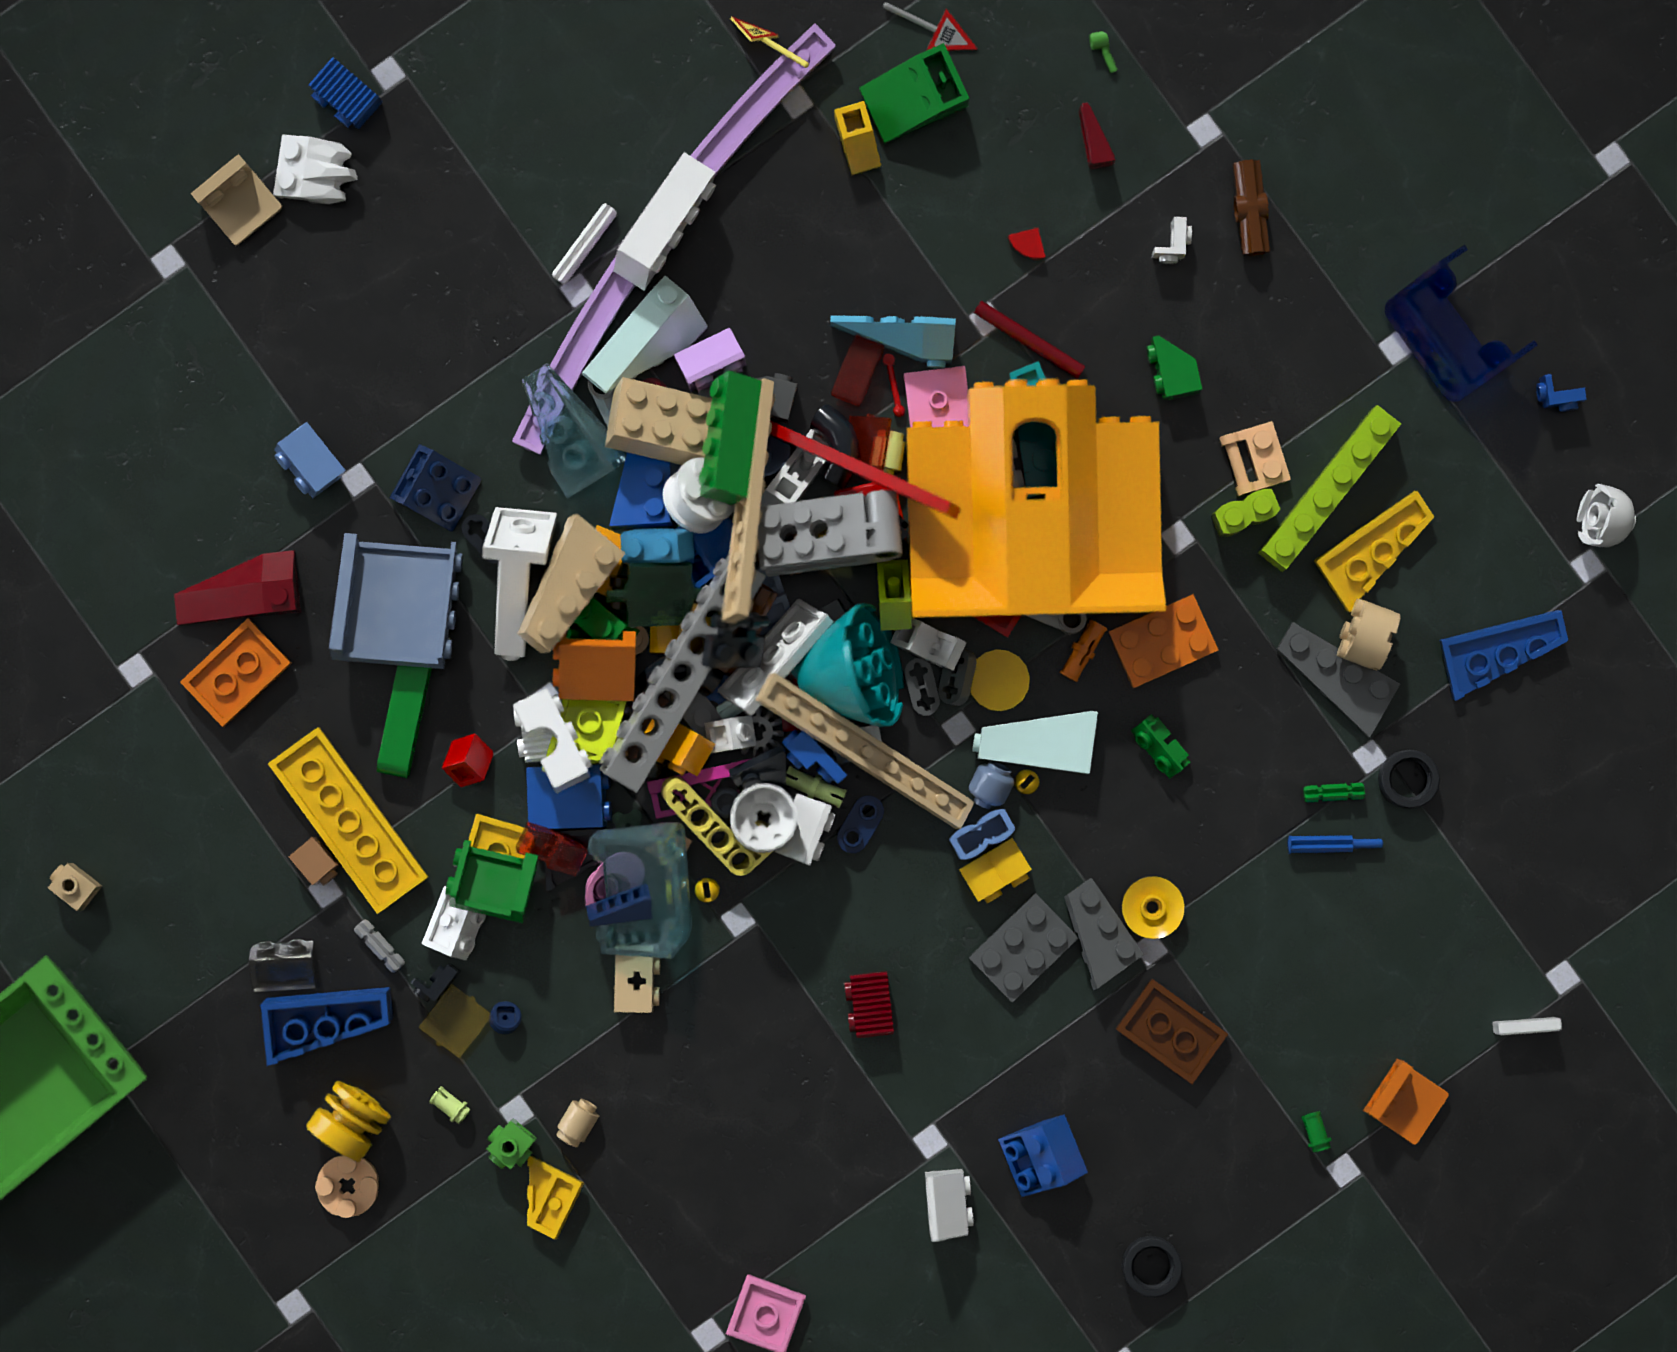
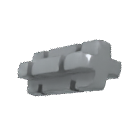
(379, 946)

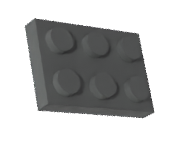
(1023, 947)

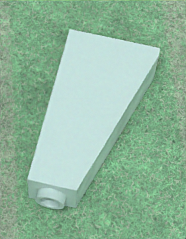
(1048, 742)

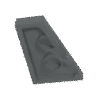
(1103, 937)

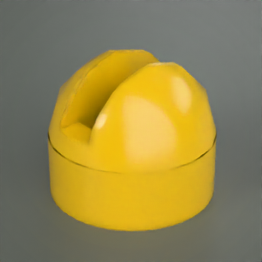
(1021, 777)
(713, 886)

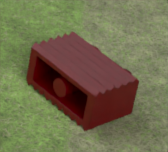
(870, 1004)

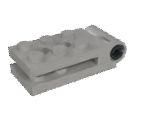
(858, 533)

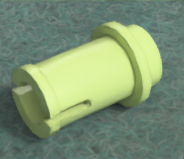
(450, 1105)

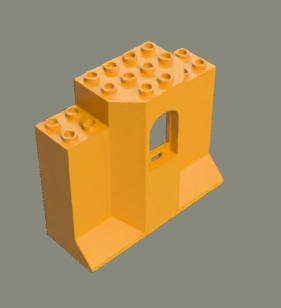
(1074, 552)

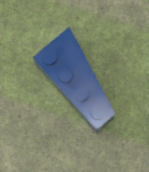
(320, 1019)

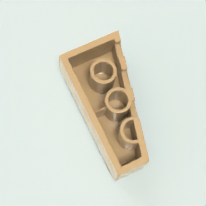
(573, 576)

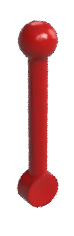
(889, 360)

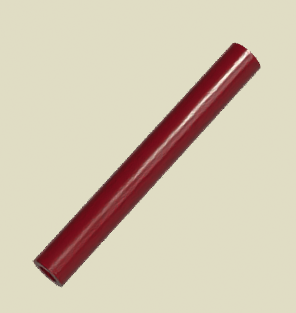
(1029, 339)

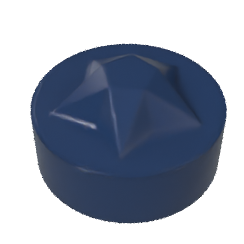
(505, 1017)

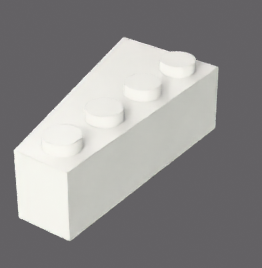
(663, 221)

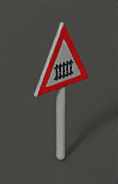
(947, 31)

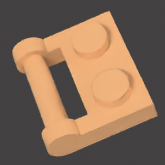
(1264, 455)

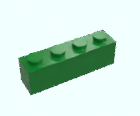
(730, 438)

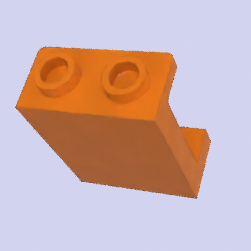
(595, 668)

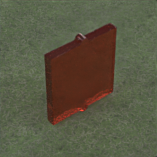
(873, 438)

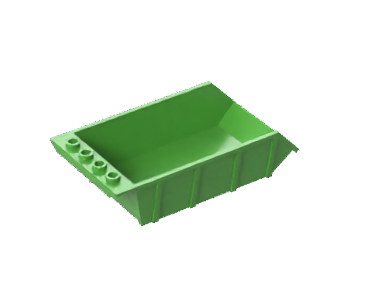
(51, 1072)

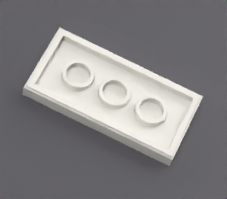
(782, 650)

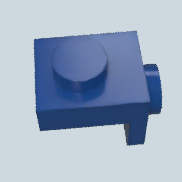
(1565, 400)

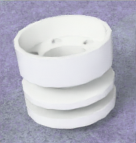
(763, 799)

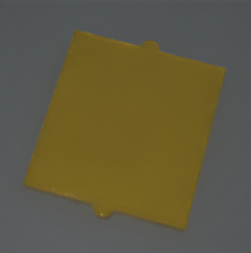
(455, 1021)

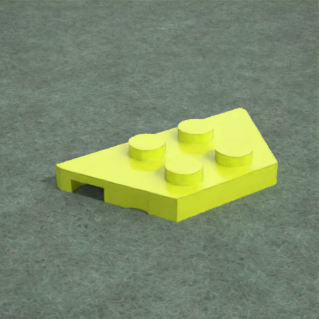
(594, 724)

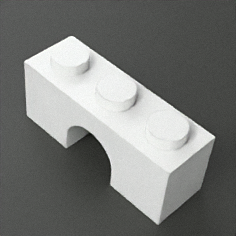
(542, 715)

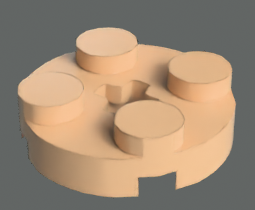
(347, 1204)

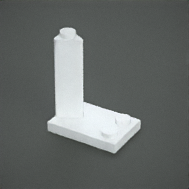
(515, 540)

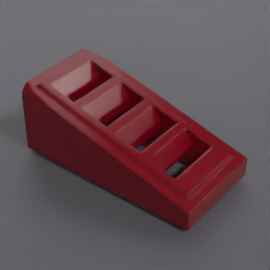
(1096, 145)

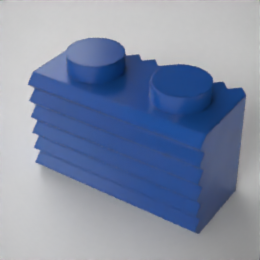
(345, 94)

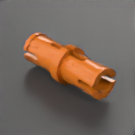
(1083, 650)

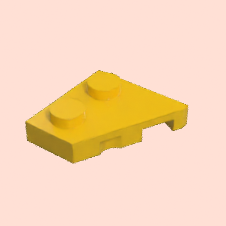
(550, 1197)

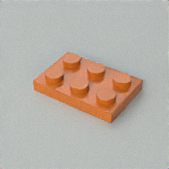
(1163, 641)
(236, 672)

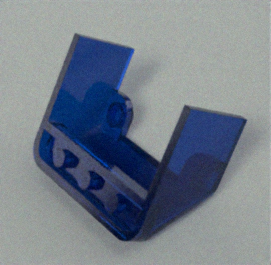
(1441, 336)

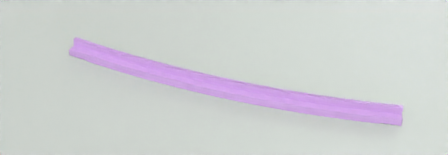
(712, 152)

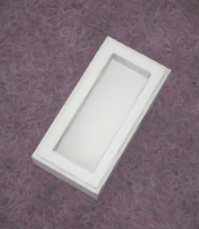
(1527, 1026)

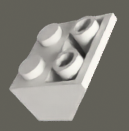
(811, 821)

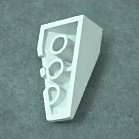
(652, 333)

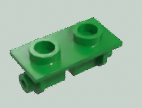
(1168, 758)

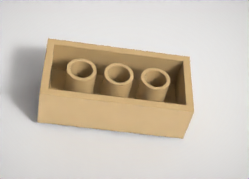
(657, 422)

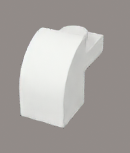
(929, 644)

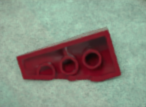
(248, 590)

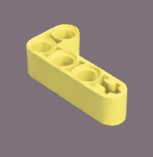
(709, 825)

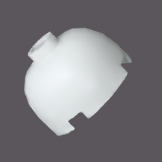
(1606, 516)

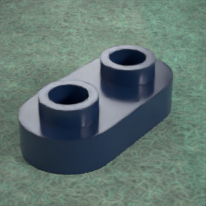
(860, 824)

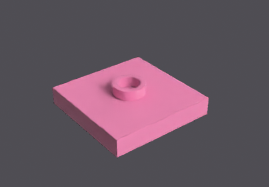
(937, 395)
(765, 1314)

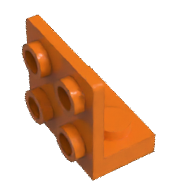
(1406, 1101)

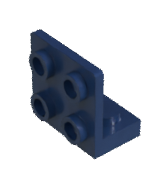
(435, 487)

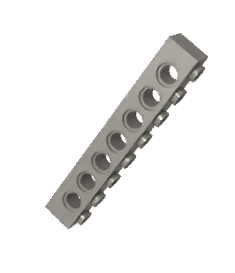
(682, 691)

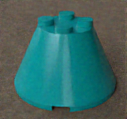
(855, 669)

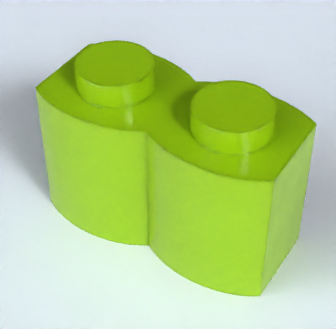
(1253, 510)

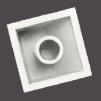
(947, 1204)

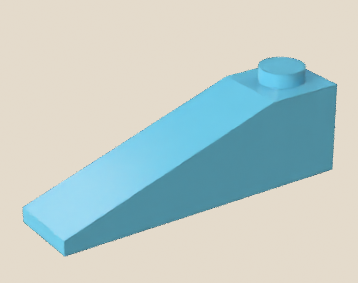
(923, 339)

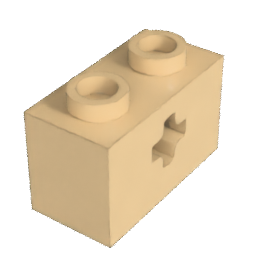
(626, 996)

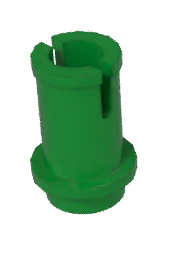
(1316, 1131)

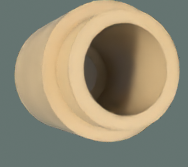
(577, 1122)

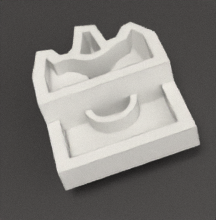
(312, 170)

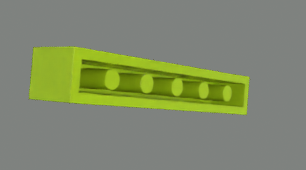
(1329, 488)

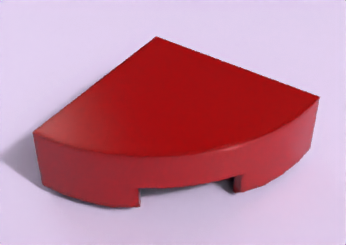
(1028, 244)

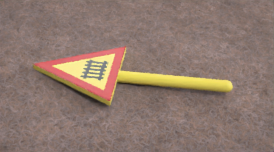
(756, 33)

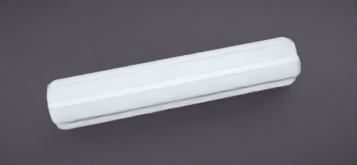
(584, 244)

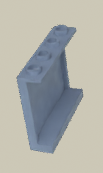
(395, 604)

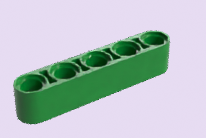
(403, 720)

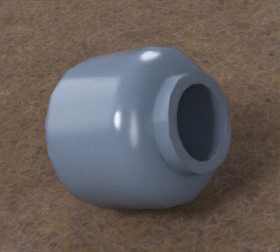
(991, 784)

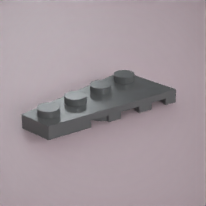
(1354, 689)

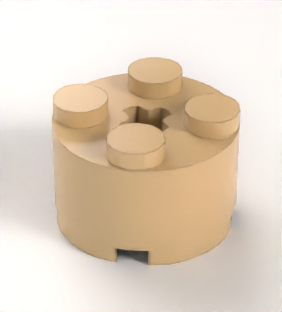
(1368, 635)

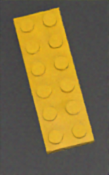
(348, 820)

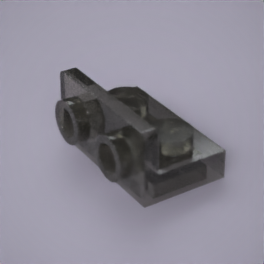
(282, 966)

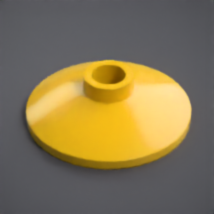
(1169, 910)

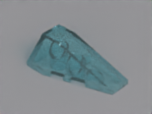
(570, 432)

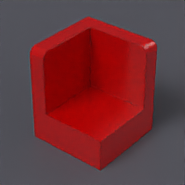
(467, 760)

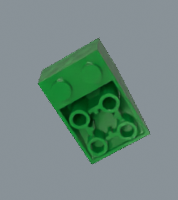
(915, 93)

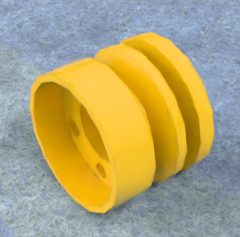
(348, 1121)

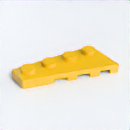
(1368, 552)

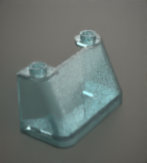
(651, 857)

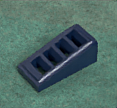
(622, 907)

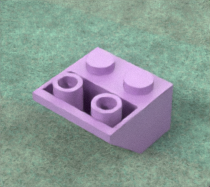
(710, 359)

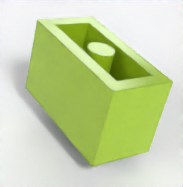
(894, 595)

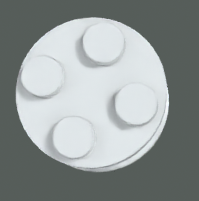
(686, 506)

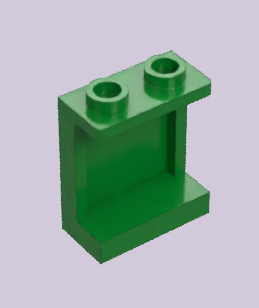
(491, 882)

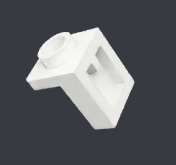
(731, 733)

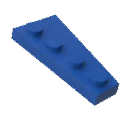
(640, 494)
(1490, 652)

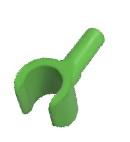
(1100, 40)

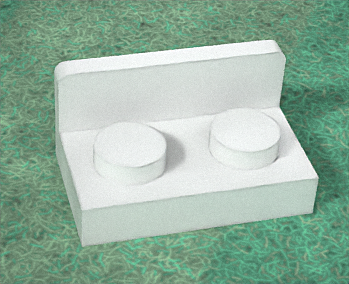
(452, 929)

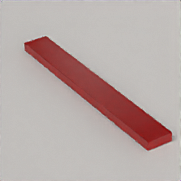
(865, 471)

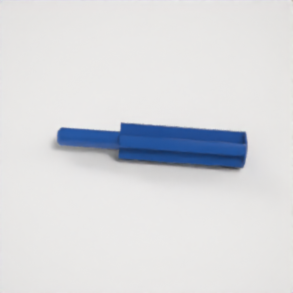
(1325, 844)

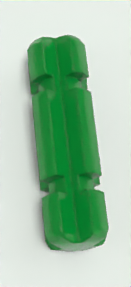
(1334, 792)

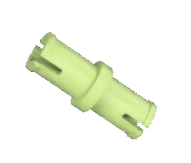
(815, 787)

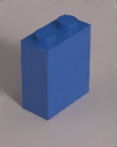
(575, 807)

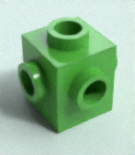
(516, 1134)

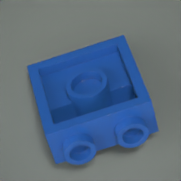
(806, 752)

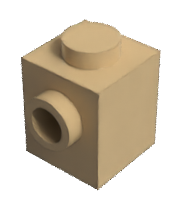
(74, 886)

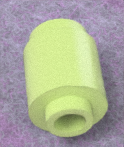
(894, 453)

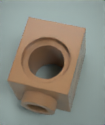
(315, 862)

